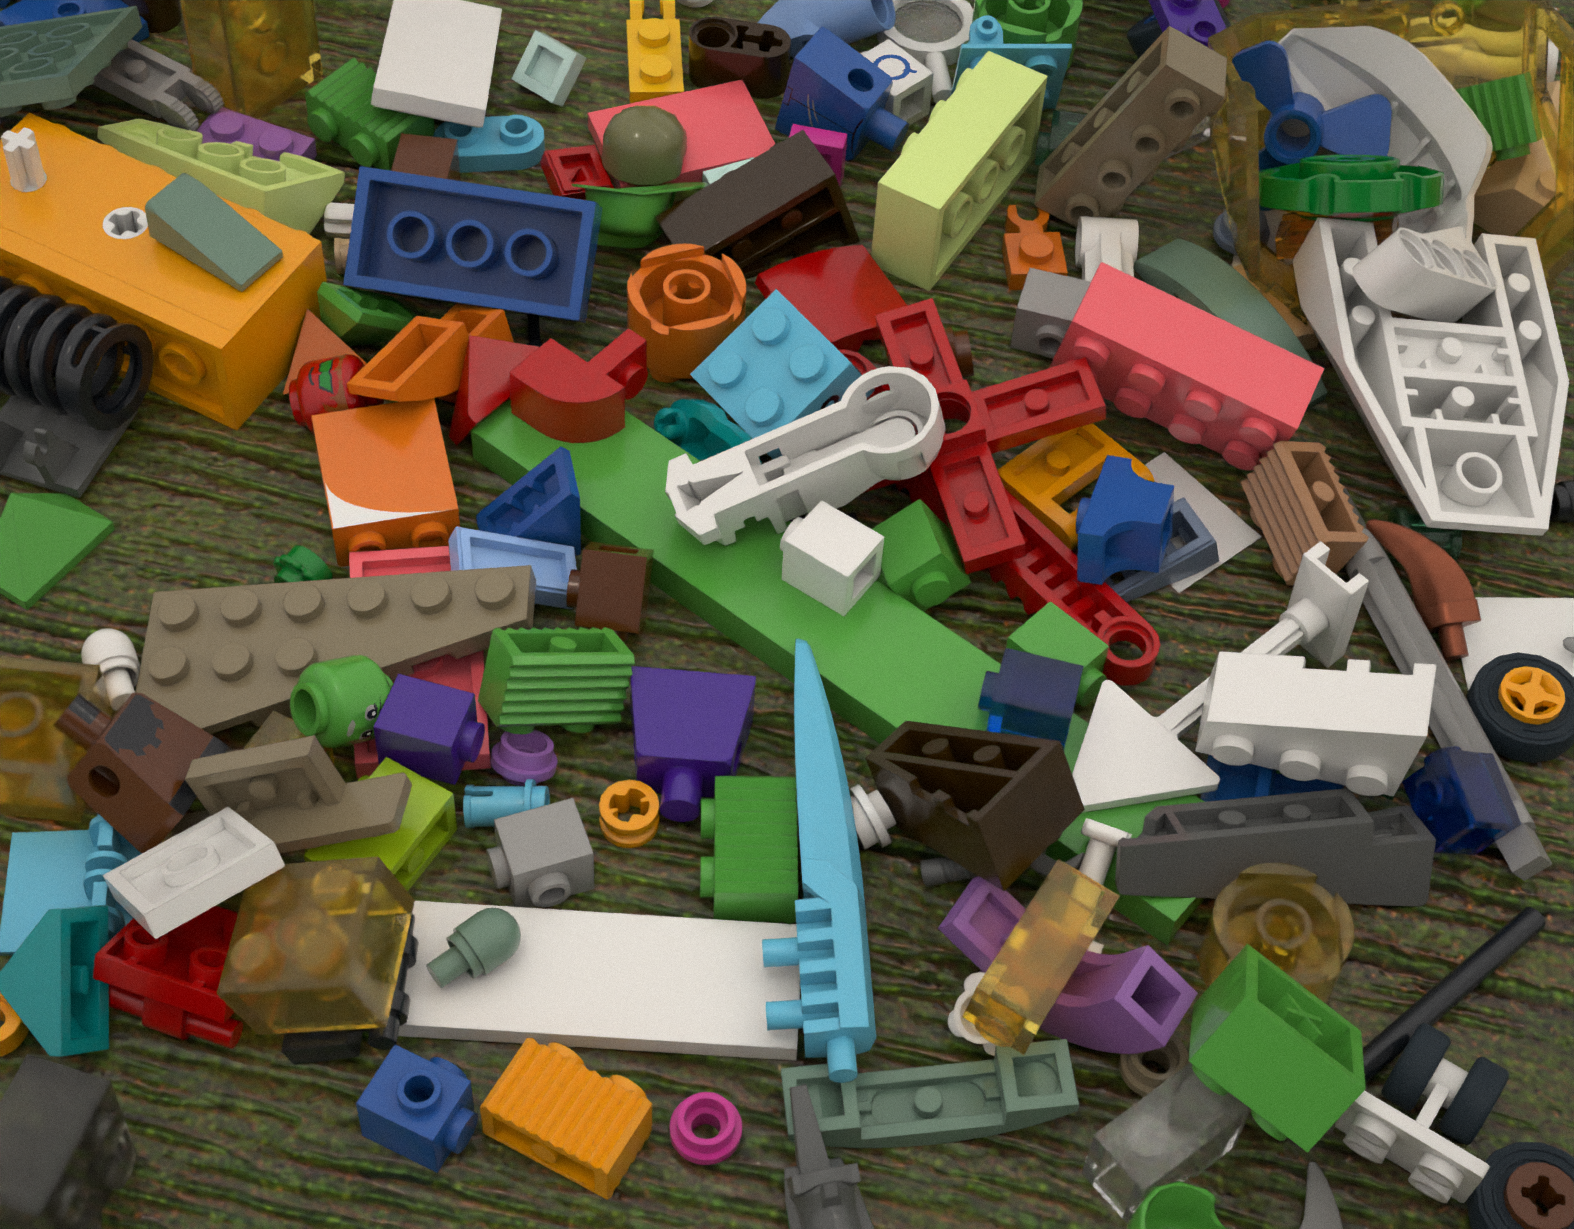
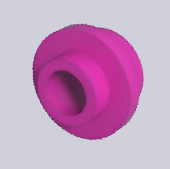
(711, 1110)

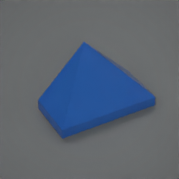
(539, 505)

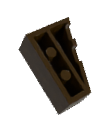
(765, 209)
(977, 794)

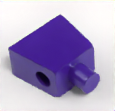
(688, 733)

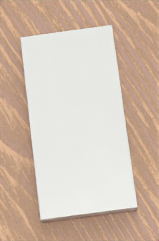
(438, 60)

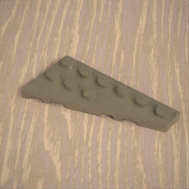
(242, 648)

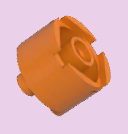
(684, 307)

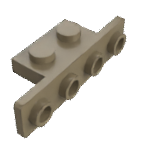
(295, 795)

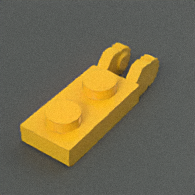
(653, 52)

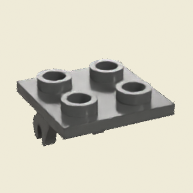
(52, 447)

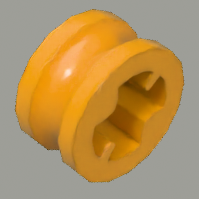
(639, 828)

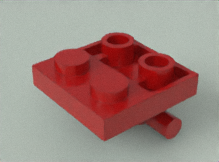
(173, 977)

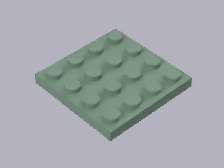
(60, 56)

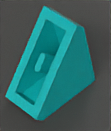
(54, 985)

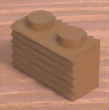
(1300, 504)

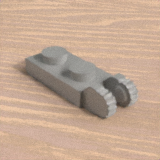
(158, 85)

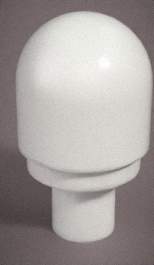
(117, 662)

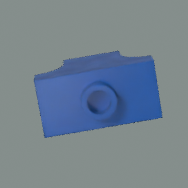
(1123, 523)

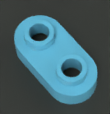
(499, 145)

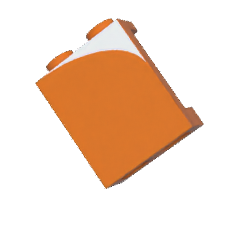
(385, 477)

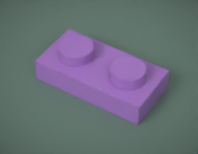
(267, 139)

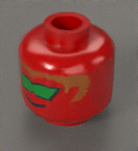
(323, 388)

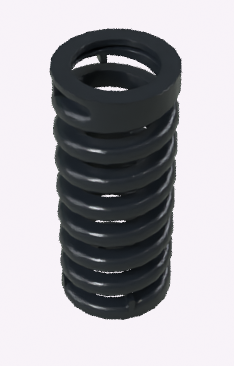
(67, 343)

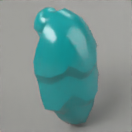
(699, 428)

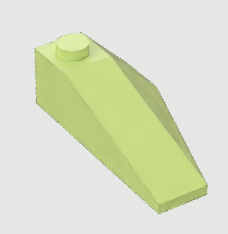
(282, 190)

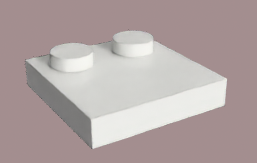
(193, 871)

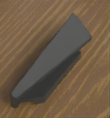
(1354, 852)

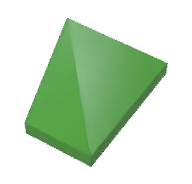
(361, 315)
(43, 541)

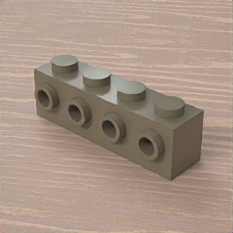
(1133, 129)

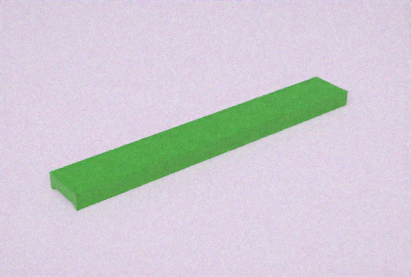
(875, 662)

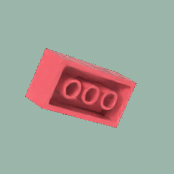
(1188, 368)

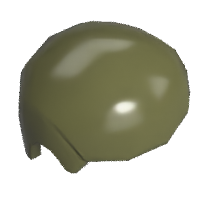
(644, 146)

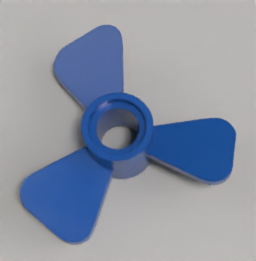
(1349, 129)

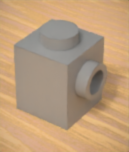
(1046, 311)
(542, 855)

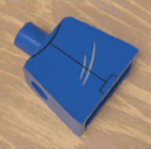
(842, 93)

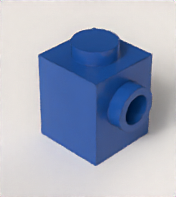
(418, 1108)

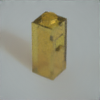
(1039, 958)

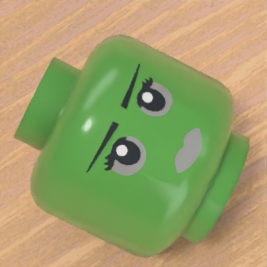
(340, 700)

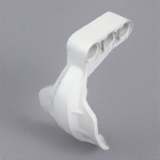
(1430, 259)

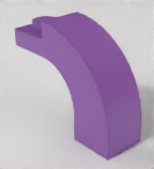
(1111, 1001)

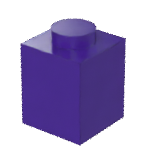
(429, 728)

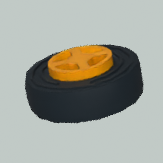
(1547, 698)

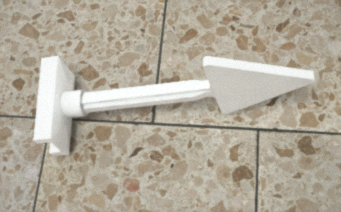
(1138, 756)

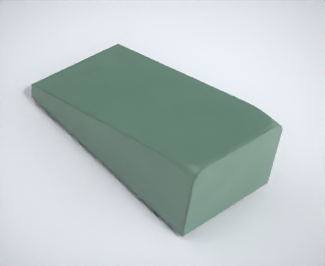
(209, 232)

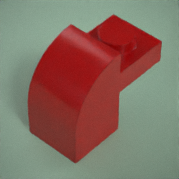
(576, 397)

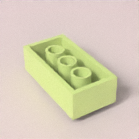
(957, 169)

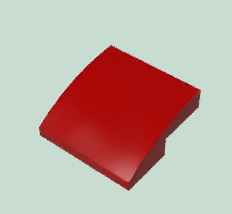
(835, 292)

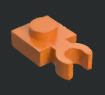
(1030, 246)

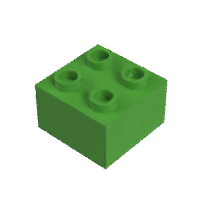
(1276, 1050)

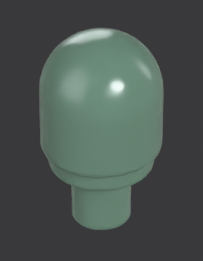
(477, 946)

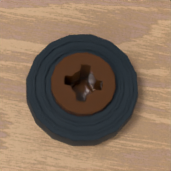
(1514, 1182)

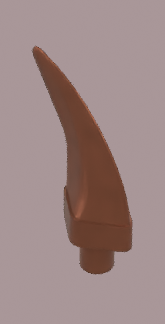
(1437, 585)

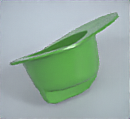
(631, 211)

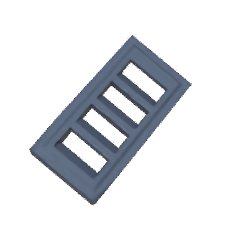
(1177, 564)

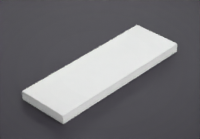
(609, 984)

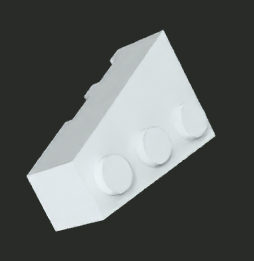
(1316, 722)

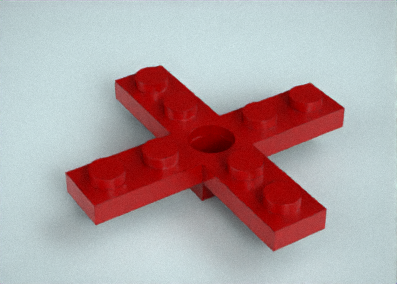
(995, 420)

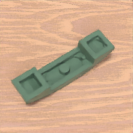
(1222, 291)
(939, 1100)

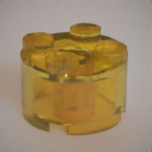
(1285, 920)

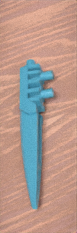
(831, 917)

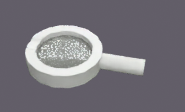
(932, 35)

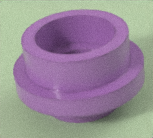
(524, 757)

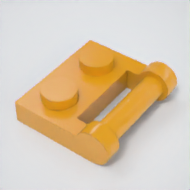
(1057, 470)

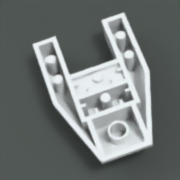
(1453, 407)

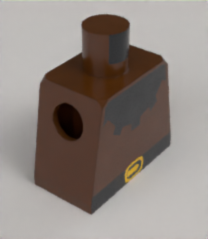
(135, 764)

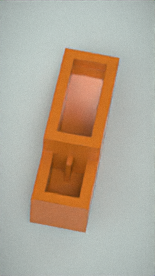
(428, 355)

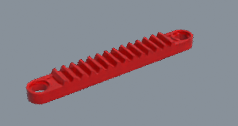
(1051, 575)

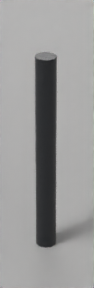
(1451, 989)

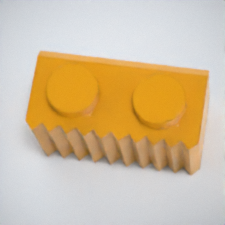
(568, 1116)

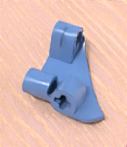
(845, 18)

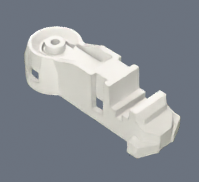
(823, 458)

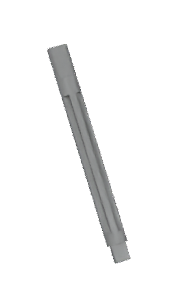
(1450, 713)

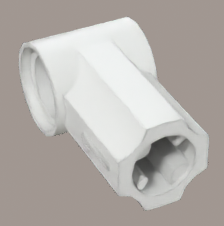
(1106, 241)

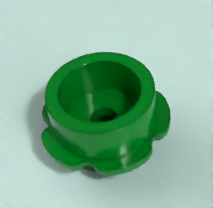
(300, 565)

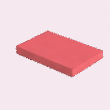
(718, 124)

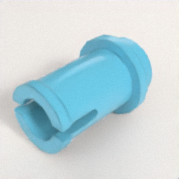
(488, 803)

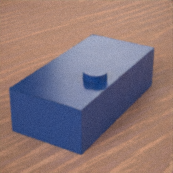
(472, 244)

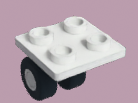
(1434, 1162)

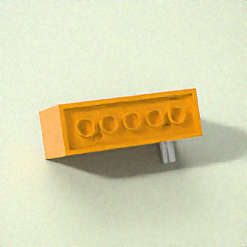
(82, 233)

